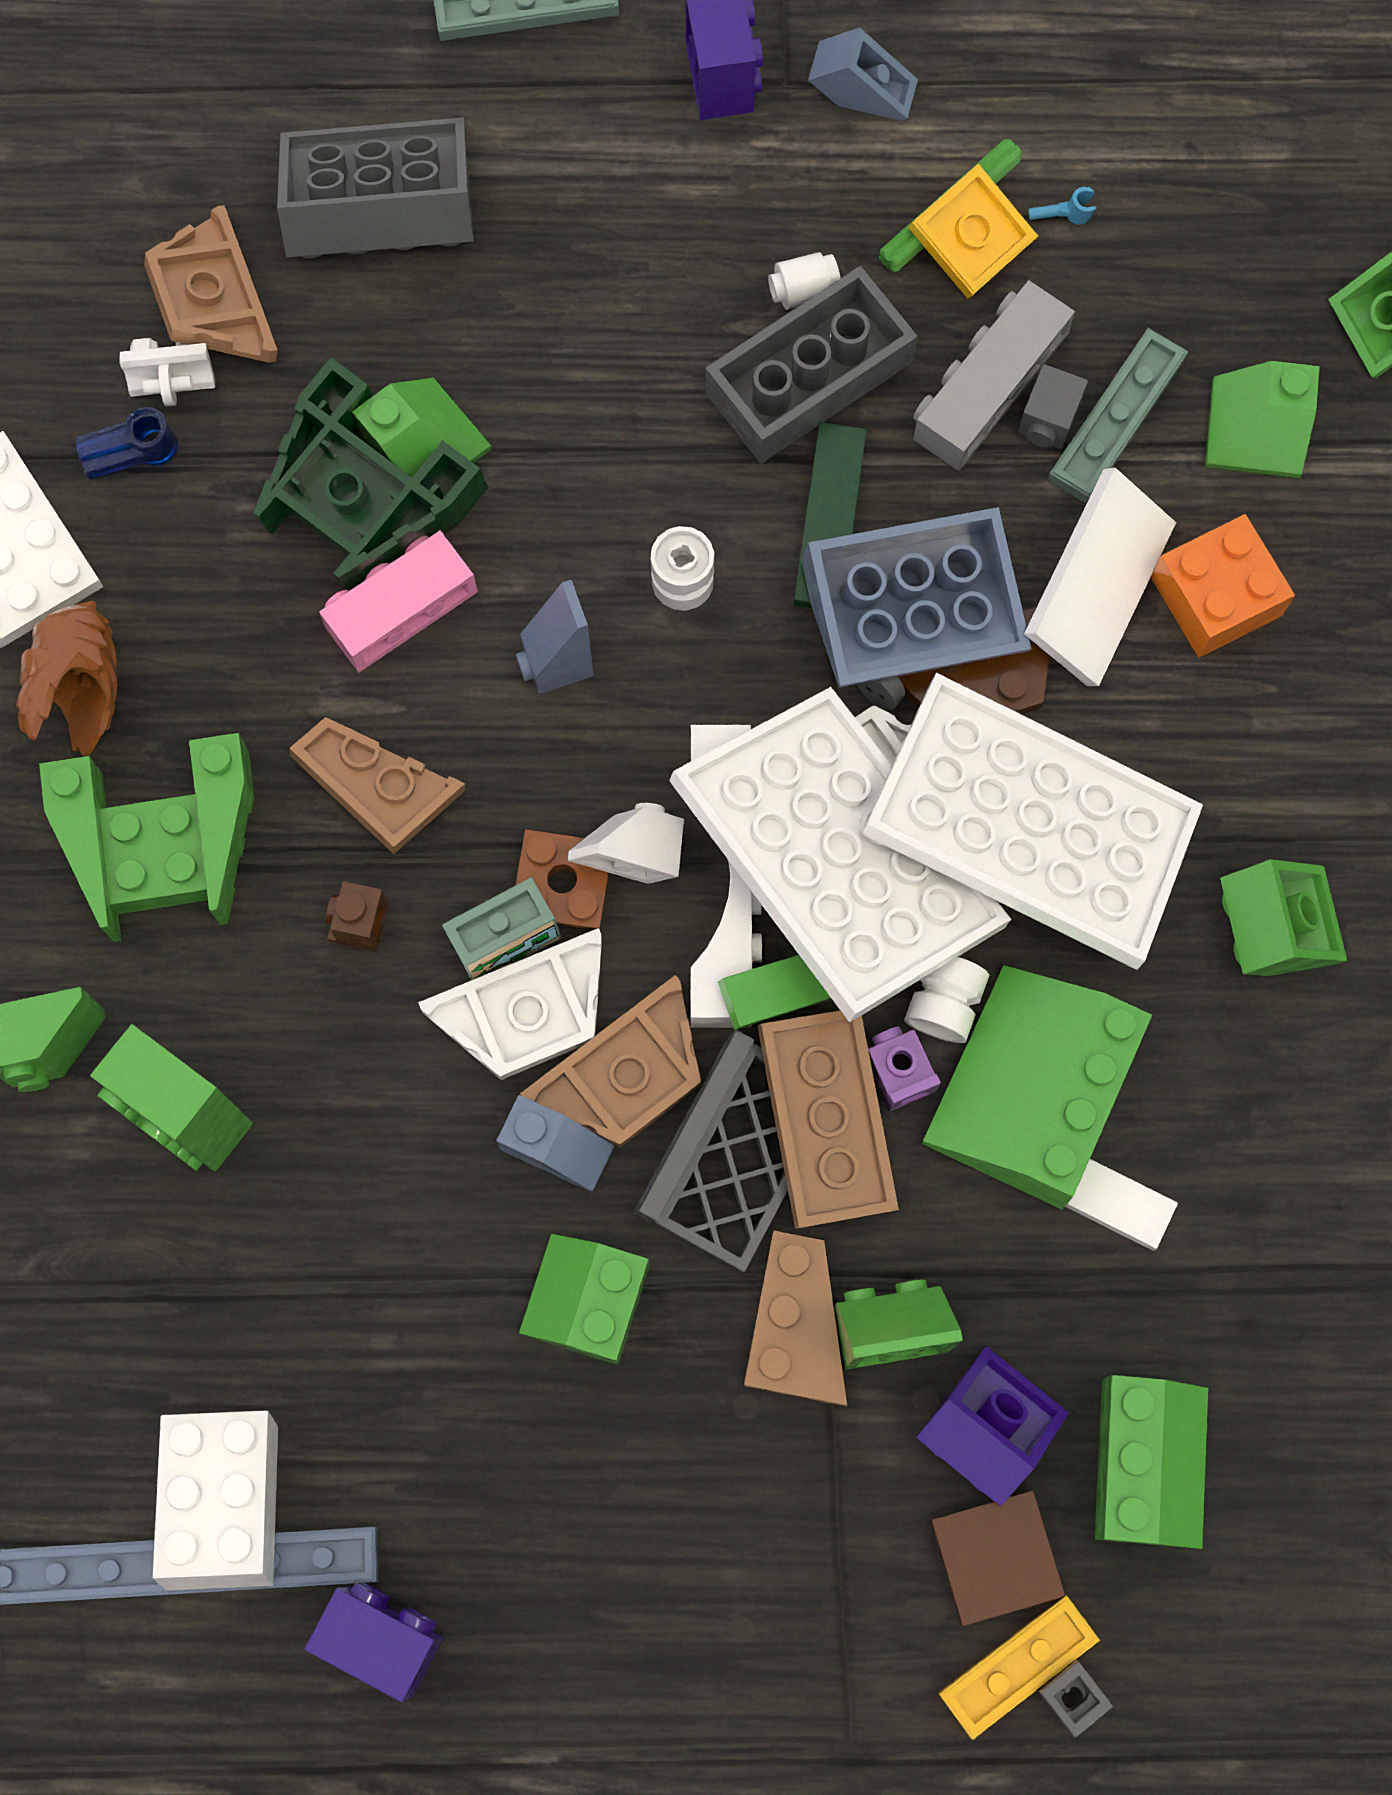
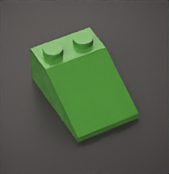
(896, 1325)

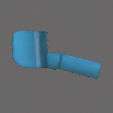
(1072, 209)

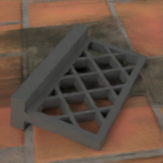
(691, 1142)

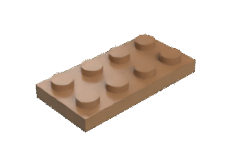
(827, 1118)

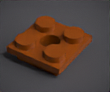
(547, 854)

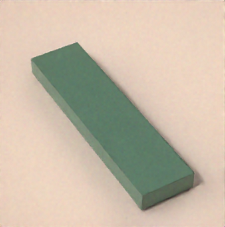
(483, 17)
(1118, 414)

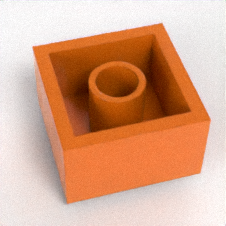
(1222, 585)

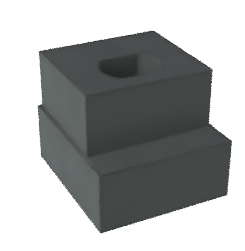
(1087, 1710)

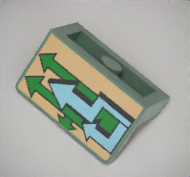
(502, 930)

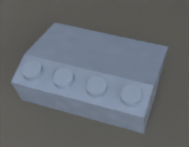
(915, 597)

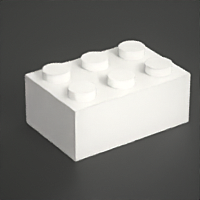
(216, 1501)

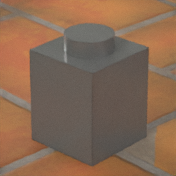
(1052, 407)

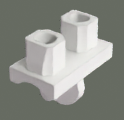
(166, 369)

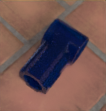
(123, 444)

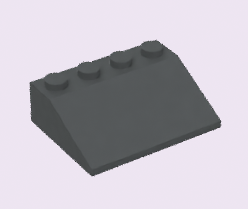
(374, 188)

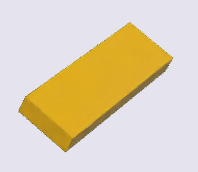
(1018, 1667)

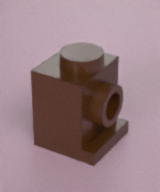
(357, 916)

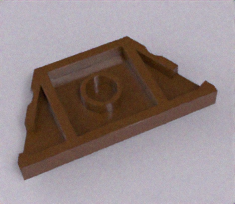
(1010, 680)

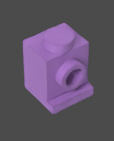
(896, 1085)

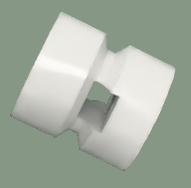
(682, 568)
(944, 1003)

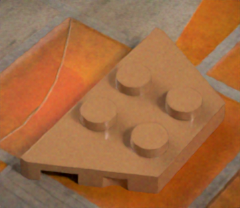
(209, 291)
(627, 1070)

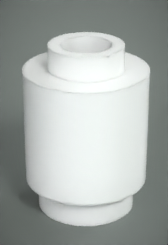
(802, 278)

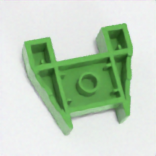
(158, 848)

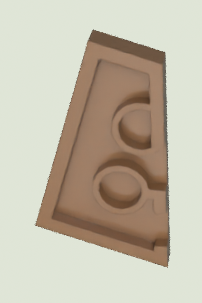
(379, 788)

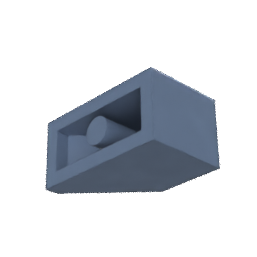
(862, 76)
(554, 1143)

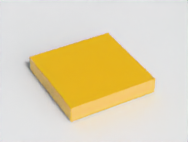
(972, 231)

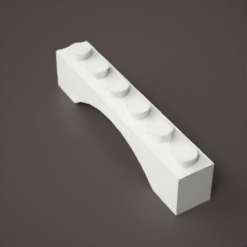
(733, 944)

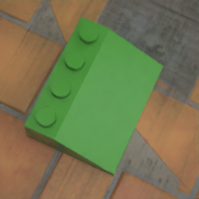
(1037, 1083)

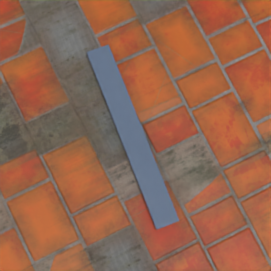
(127, 1567)

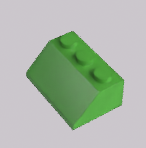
(1151, 1462)

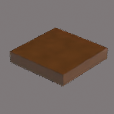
(997, 1558)

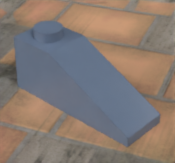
(556, 643)

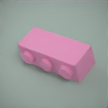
(398, 600)

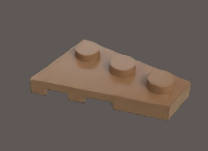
(796, 1325)

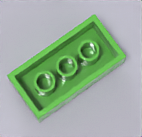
(170, 1101)

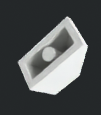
(634, 845)

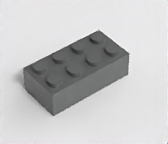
(810, 364)

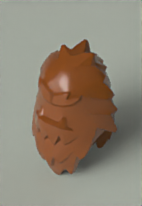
(73, 667)

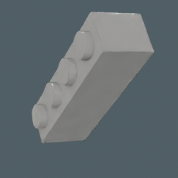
(992, 375)

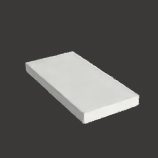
(1100, 577)

